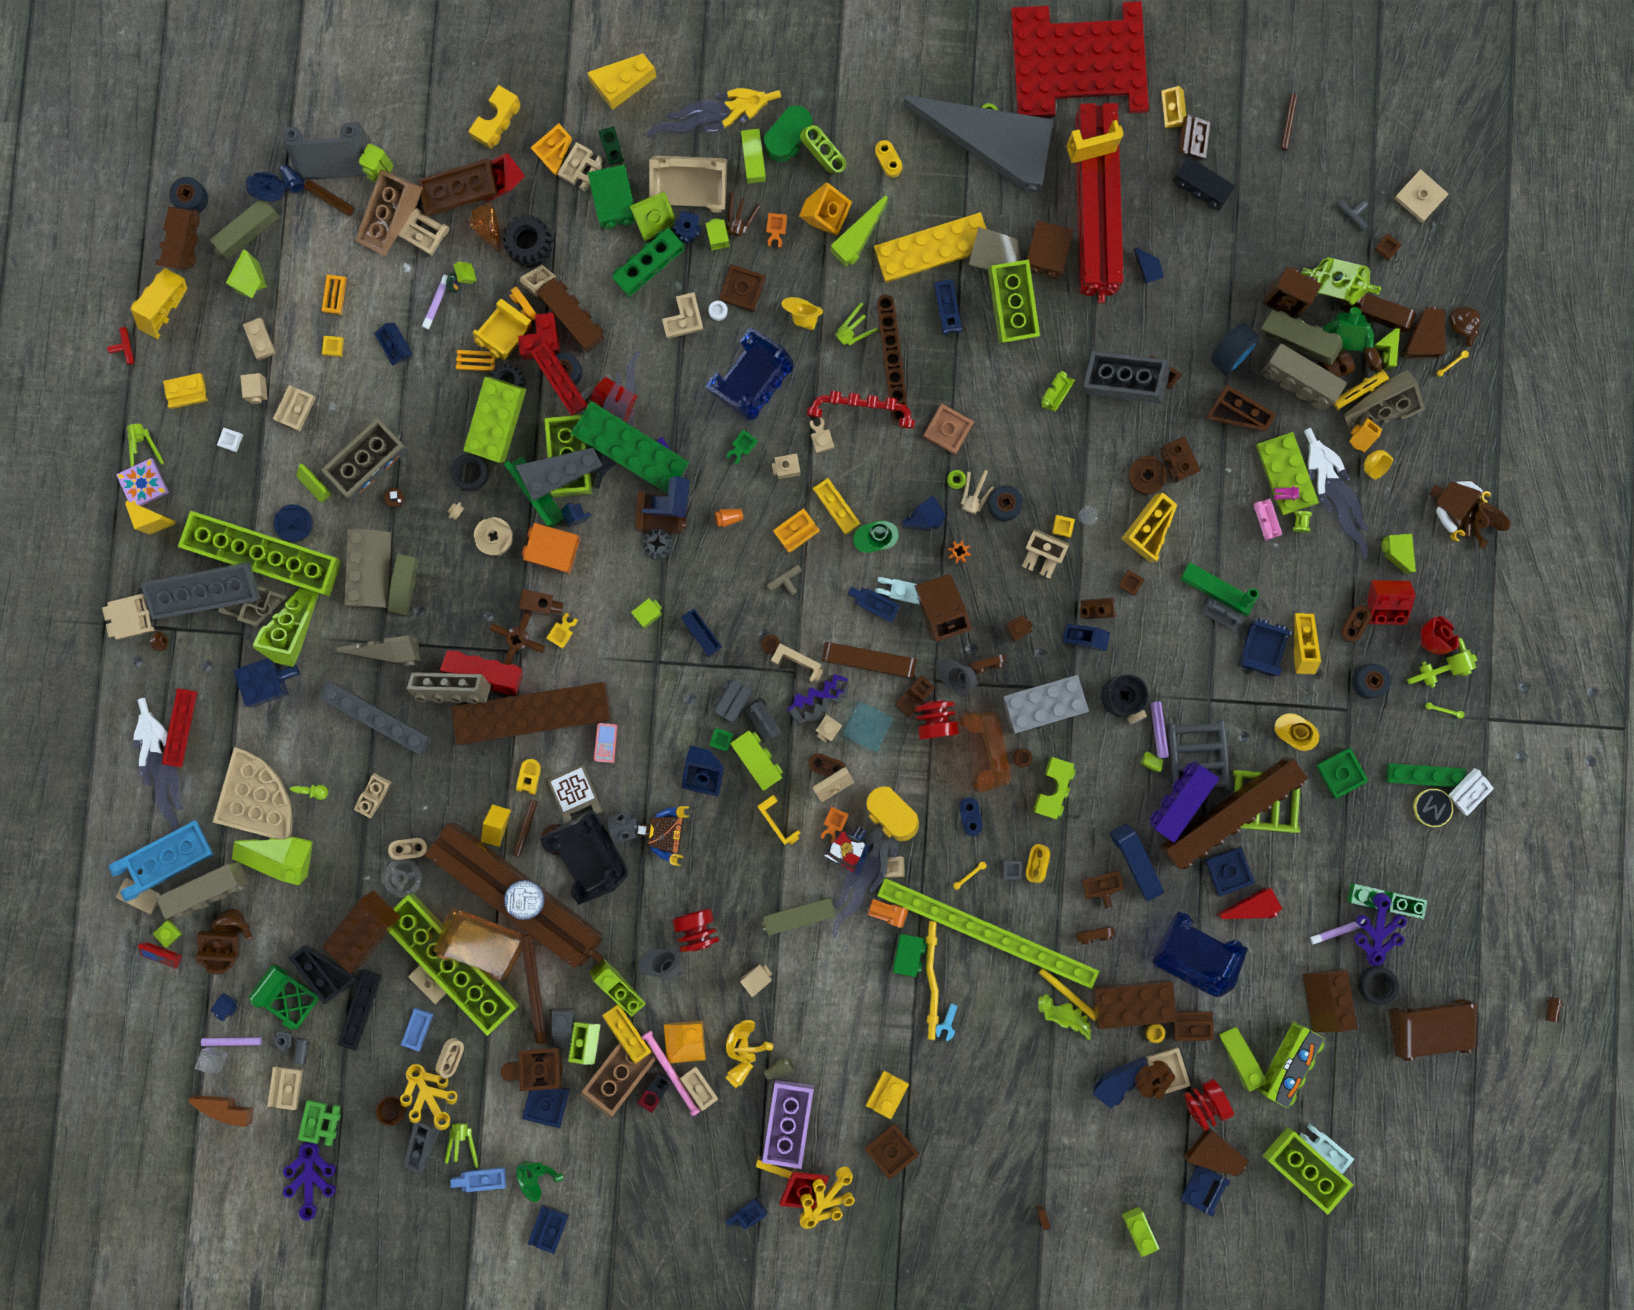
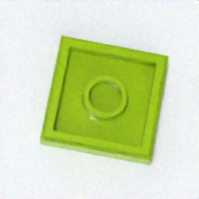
(653, 215)

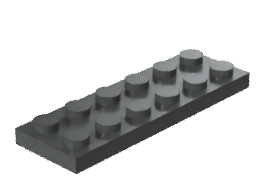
(200, 590)

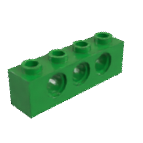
(630, 285)

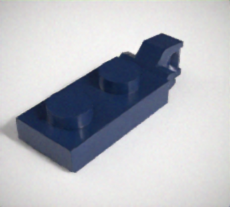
(875, 603)

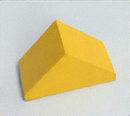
(495, 825)

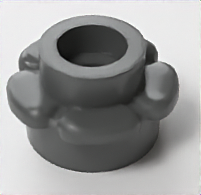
(287, 1040)

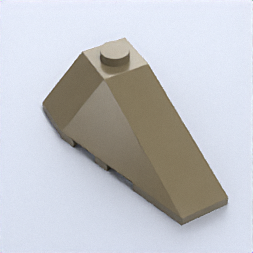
(1391, 400)
(395, 649)

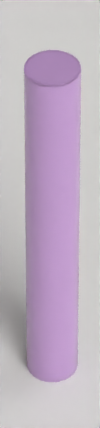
(231, 1041)

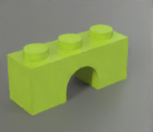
(1061, 773)

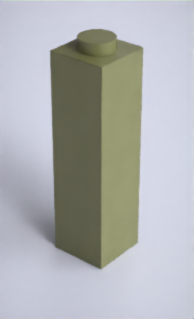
(244, 229)
(798, 916)

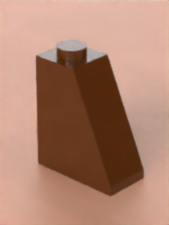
(1427, 335)
(1216, 1154)

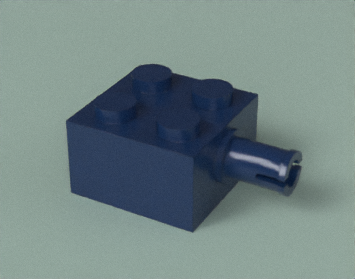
(263, 681)

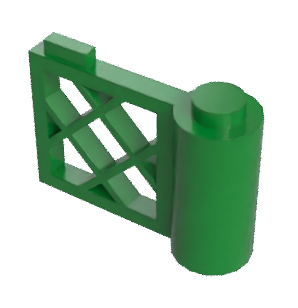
(271, 986)

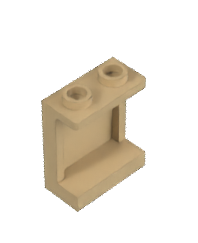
(783, 651)

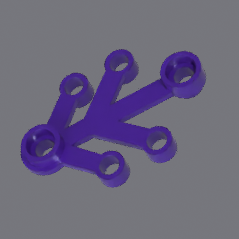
(1380, 932)
(309, 1175)

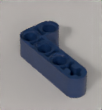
(1138, 862)

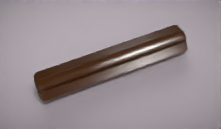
(329, 197)

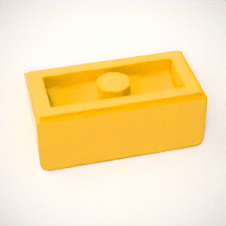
(1173, 106)

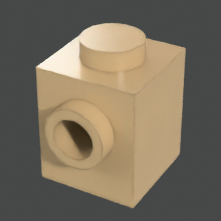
(254, 388)
(786, 466)
(828, 729)

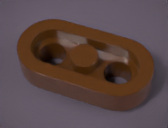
(1355, 624)
(995, 662)
(827, 764)
(1103, 933)

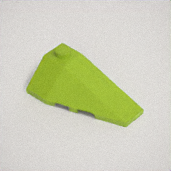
(286, 631)
(279, 858)

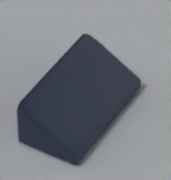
(393, 343)

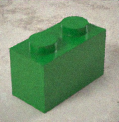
(908, 955)

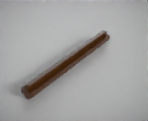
(533, 988)

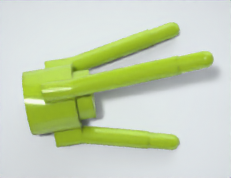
(845, 333)
(136, 434)
(458, 1133)

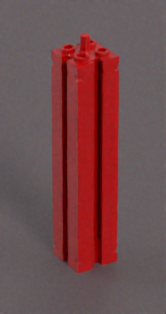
(1099, 207)

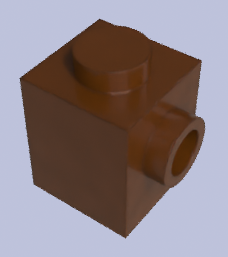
(1018, 628)

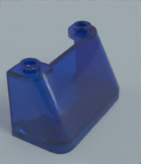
(1199, 957)

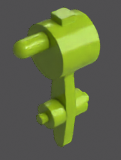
(1458, 663)

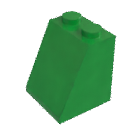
(612, 196)

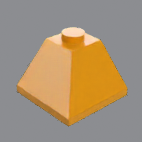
(826, 209)
(685, 1042)

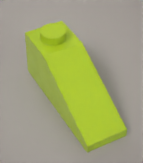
(1242, 1059)

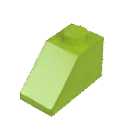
(1400, 551)

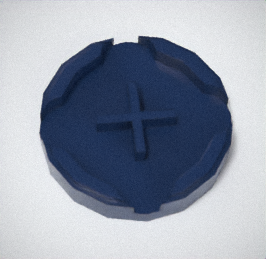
(265, 186)
(293, 523)

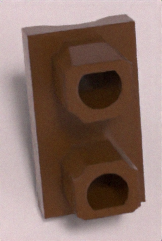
(1097, 608)

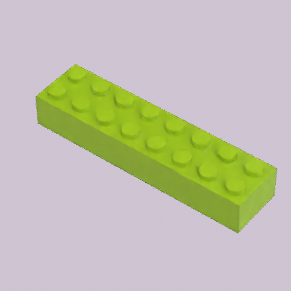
(265, 553)
(468, 986)

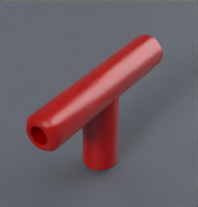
(124, 346)

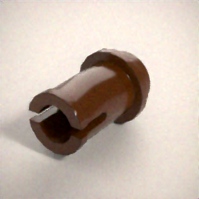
(1554, 1009)

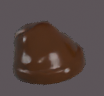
(1466, 322)
(232, 921)

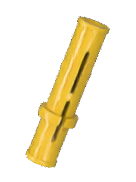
(1379, 378)

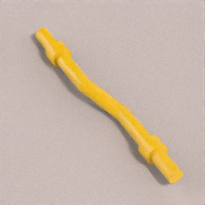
(932, 1018)

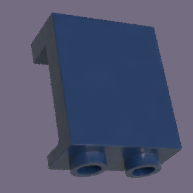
(1264, 647)

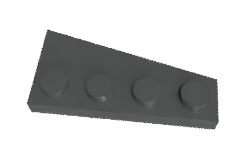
(555, 472)

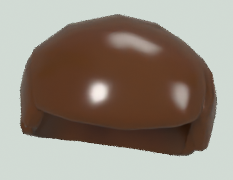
(390, 1111)

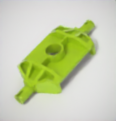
(1352, 285)

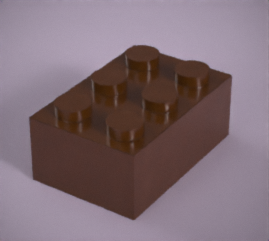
(1292, 292)

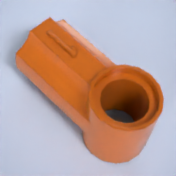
(892, 913)

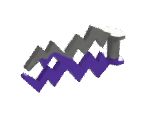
(825, 695)

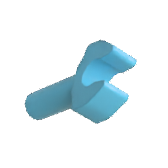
(947, 1023)

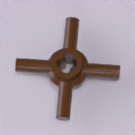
(523, 636)

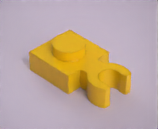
(560, 633)

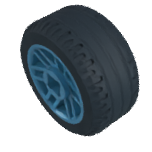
(1235, 348)

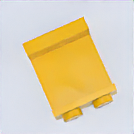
(763, 807)

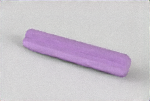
(1159, 729)

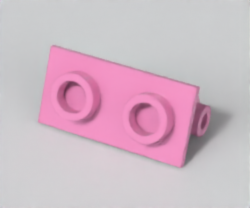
(1267, 519)

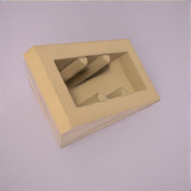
(536, 279)

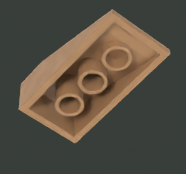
(387, 211)
(615, 1080)

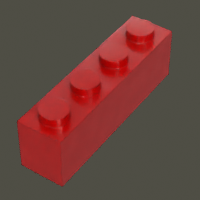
(501, 677)

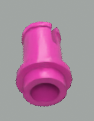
(1287, 493)

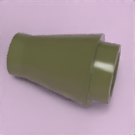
(781, 1068)

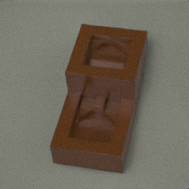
(914, 696)

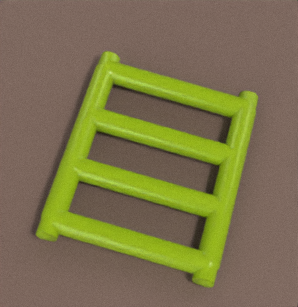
(1274, 825)

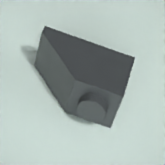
(562, 1027)

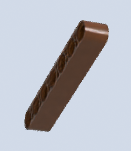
(891, 351)

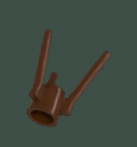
(736, 226)

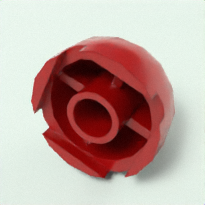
(1438, 636)

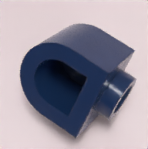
(224, 1007)

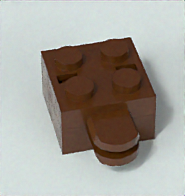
(535, 1069)

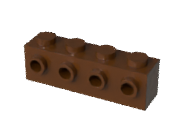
(570, 314)

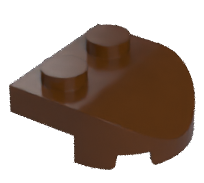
(217, 950)

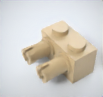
(1047, 546)

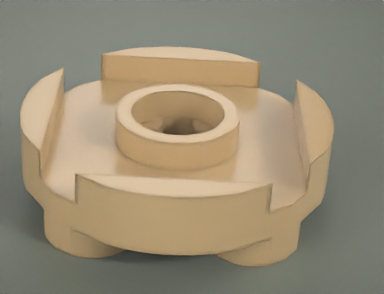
(482, 537)

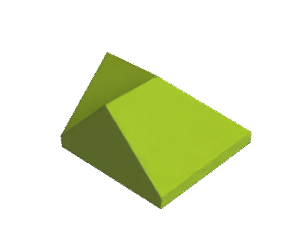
(246, 276)

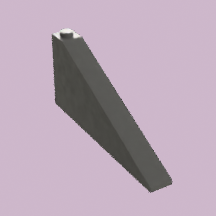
(1003, 140)

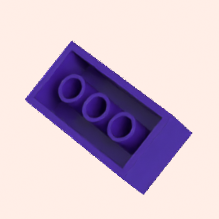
(1183, 801)

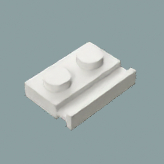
(1471, 791)

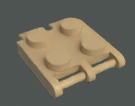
(127, 617)

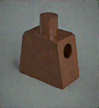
(530, 600)

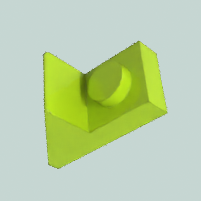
(1390, 347)

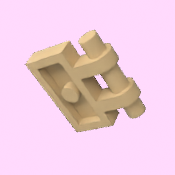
(576, 163)

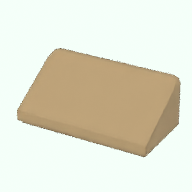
(145, 901)

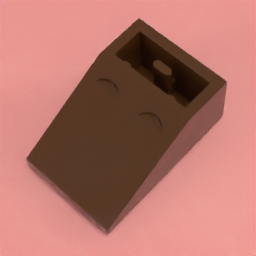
(942, 608)

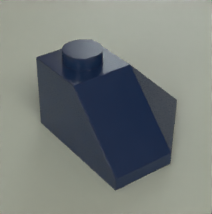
(926, 516)

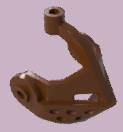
(1485, 515)

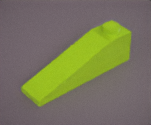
(850, 244)

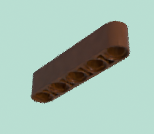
(869, 660)

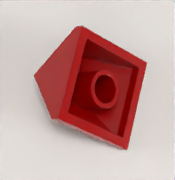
(506, 174)
(797, 1186)

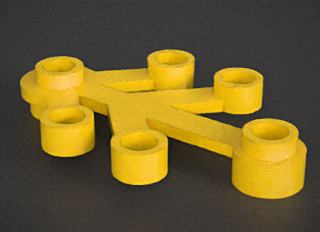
(427, 1094)
(809, 1217)

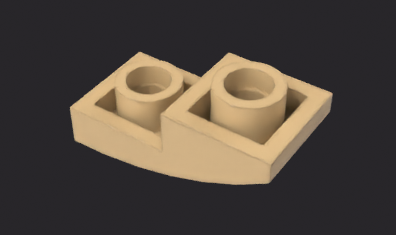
(372, 796)

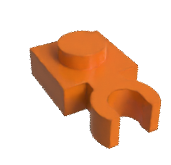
(776, 225)
(835, 821)

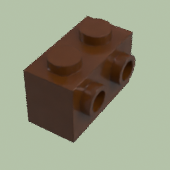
(1179, 460)

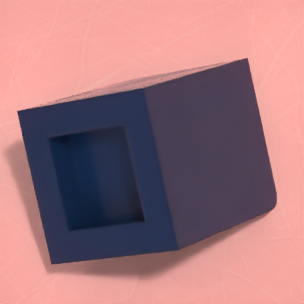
(574, 514)

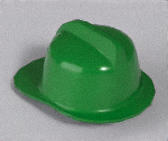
(875, 536)

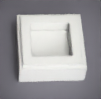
(230, 440)

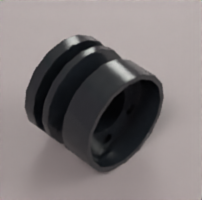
(1135, 695)

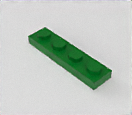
(1424, 775)

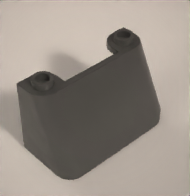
(327, 156)

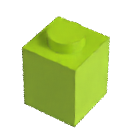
(717, 234)
(647, 612)

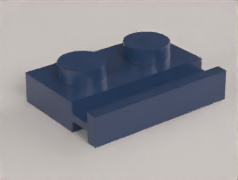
(548, 1229)

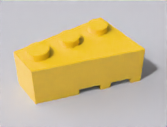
(622, 79)
(157, 301)
(1150, 527)

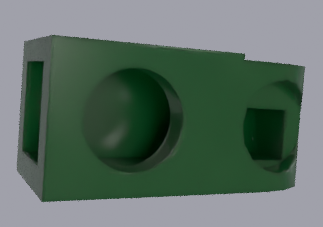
(611, 145)

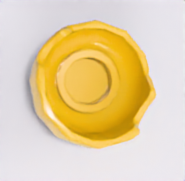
(1377, 464)

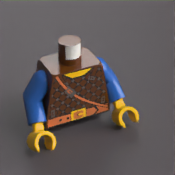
(665, 833)

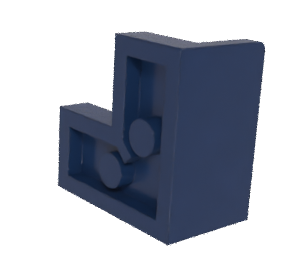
(675, 503)

